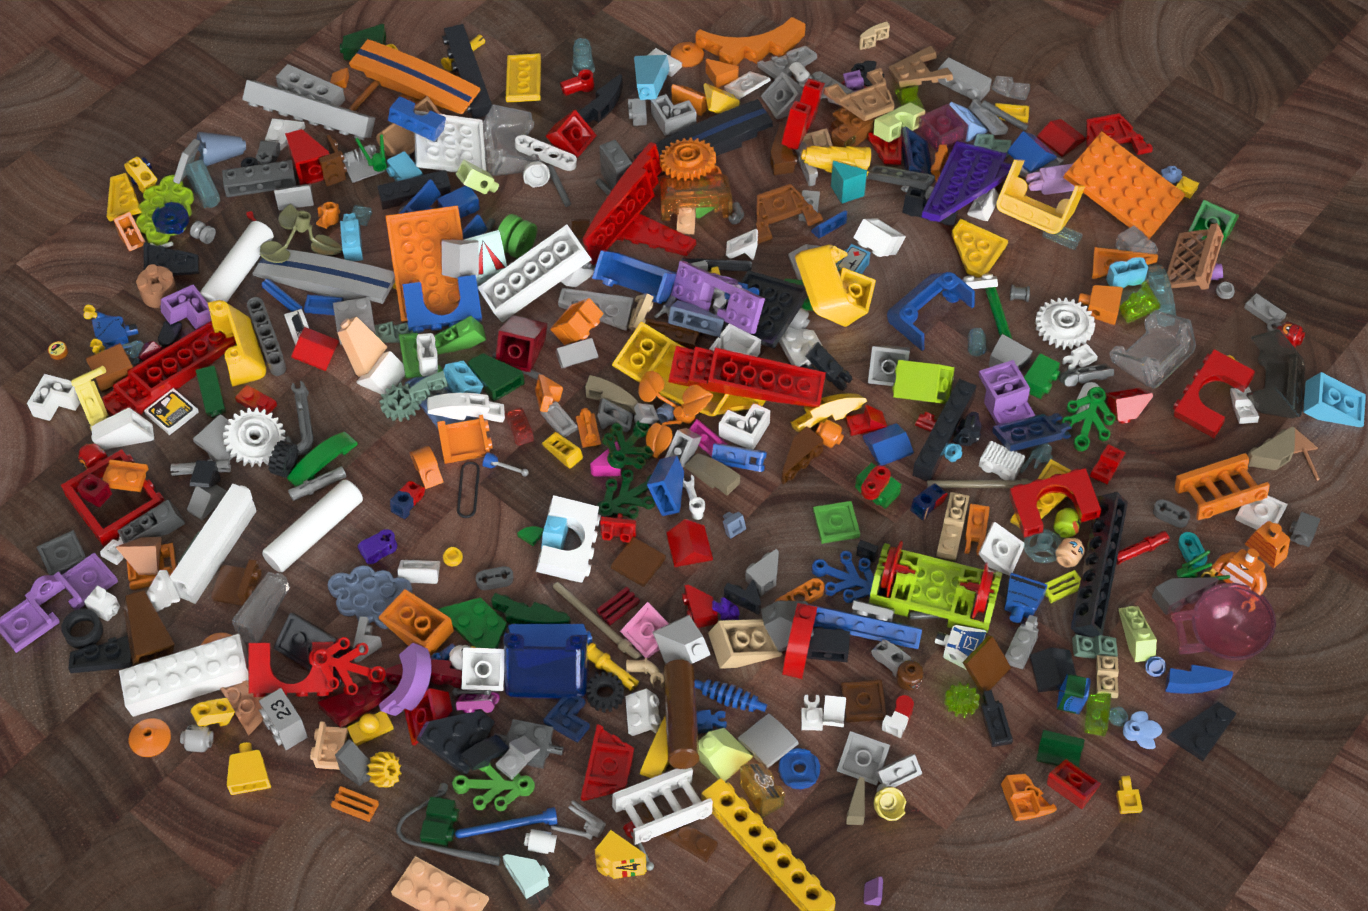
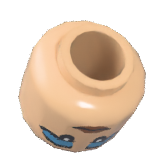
(1069, 552)

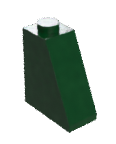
(354, 41)
(496, 376)
(211, 391)

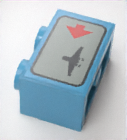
(856, 261)

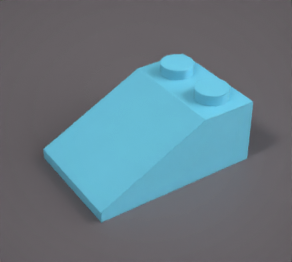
(1333, 401)

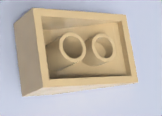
(741, 643)

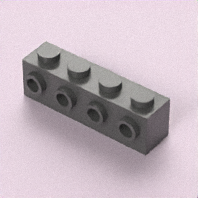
(258, 178)

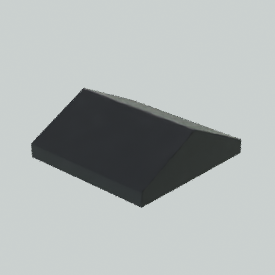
(1051, 668)

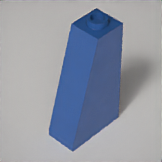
(548, 634)

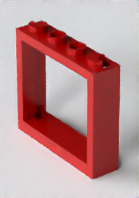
(110, 532)

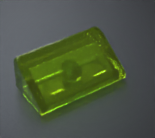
(1097, 714)

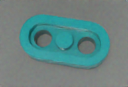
(1192, 551)

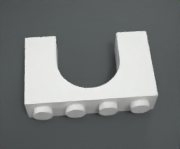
(574, 563)

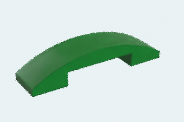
(320, 457)

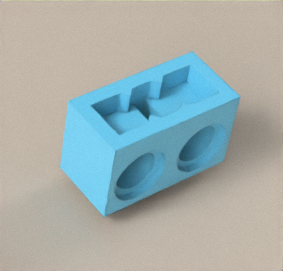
(461, 378)

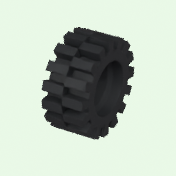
(283, 458)
(605, 681)

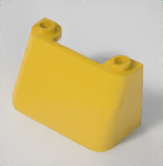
(244, 360)

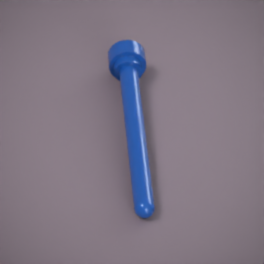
(547, 817)

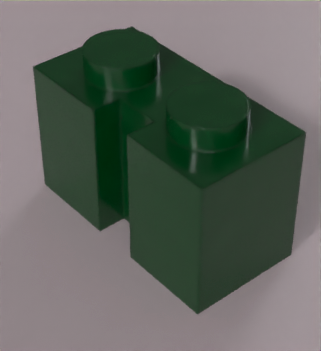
(439, 822)

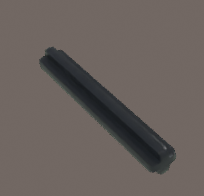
(729, 265)

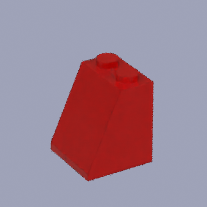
(305, 156)

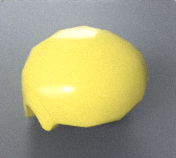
(889, 803)

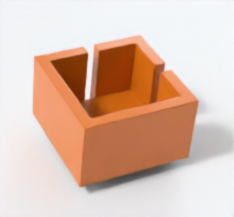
(577, 321)

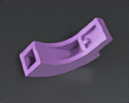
(414, 681)

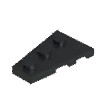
(107, 656)
(1203, 731)

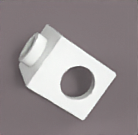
(834, 711)

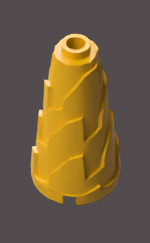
(823, 157)

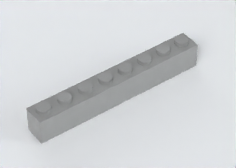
(308, 108)

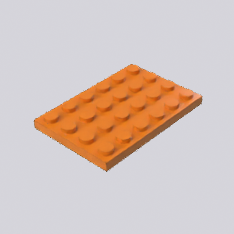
(1124, 185)
(417, 256)

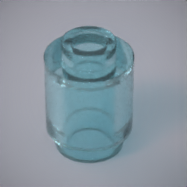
(976, 342)

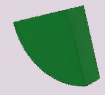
(531, 534)

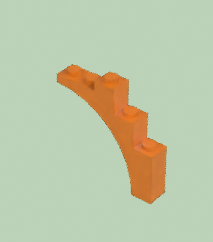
(754, 48)

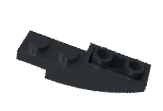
(605, 101)

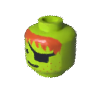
(1067, 522)

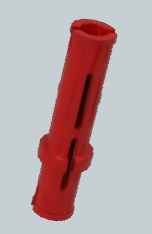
(1147, 544)

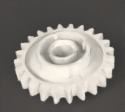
(1065, 323)
(249, 424)

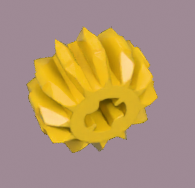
(384, 769)

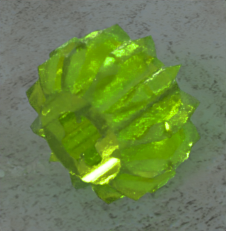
(964, 706)

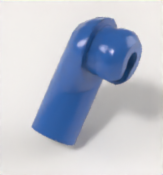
(444, 654)

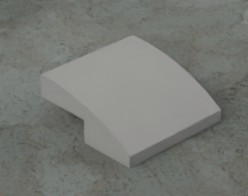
(212, 439)
(768, 740)

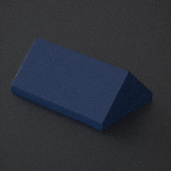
(915, 152)

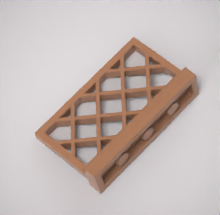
(1206, 258)

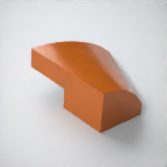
(1024, 798)

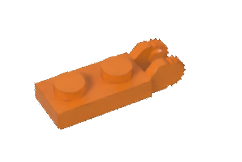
(976, 526)

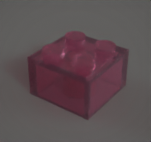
(942, 127)

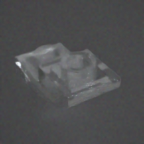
(1006, 87)

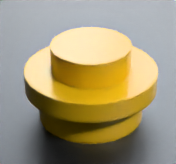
(452, 556)

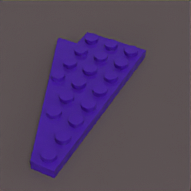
(964, 178)

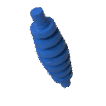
(730, 695)

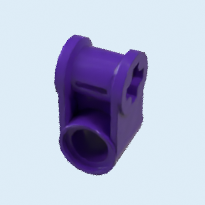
(377, 546)

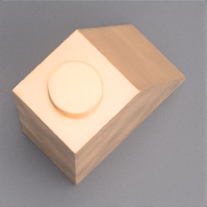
(360, 345)

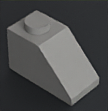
(684, 445)

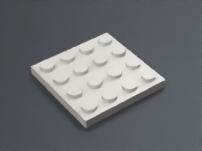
(458, 141)

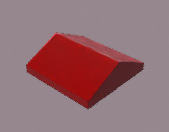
(1060, 137)
(315, 348)

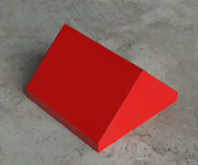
(688, 543)
(1072, 783)

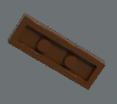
(680, 335)

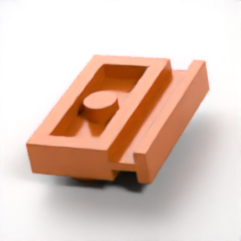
(125, 475)

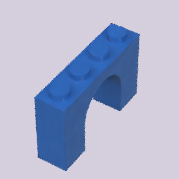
(421, 318)

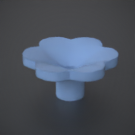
(1172, 174)

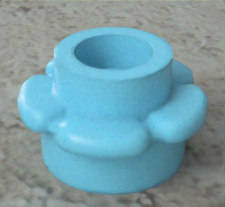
(949, 452)

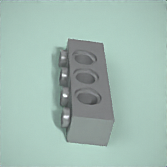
(309, 85)

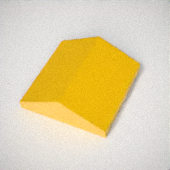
(719, 100)

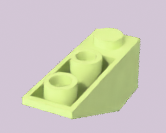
(1138, 633)

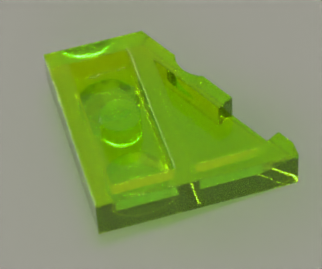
(1139, 304)

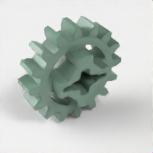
(400, 400)

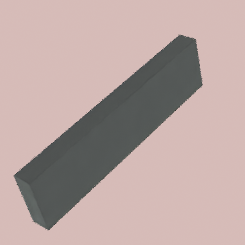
(900, 177)

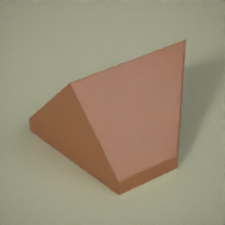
(143, 554)

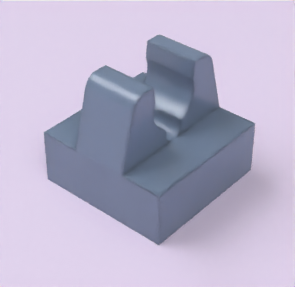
(733, 524)

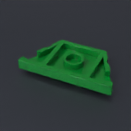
(476, 623)

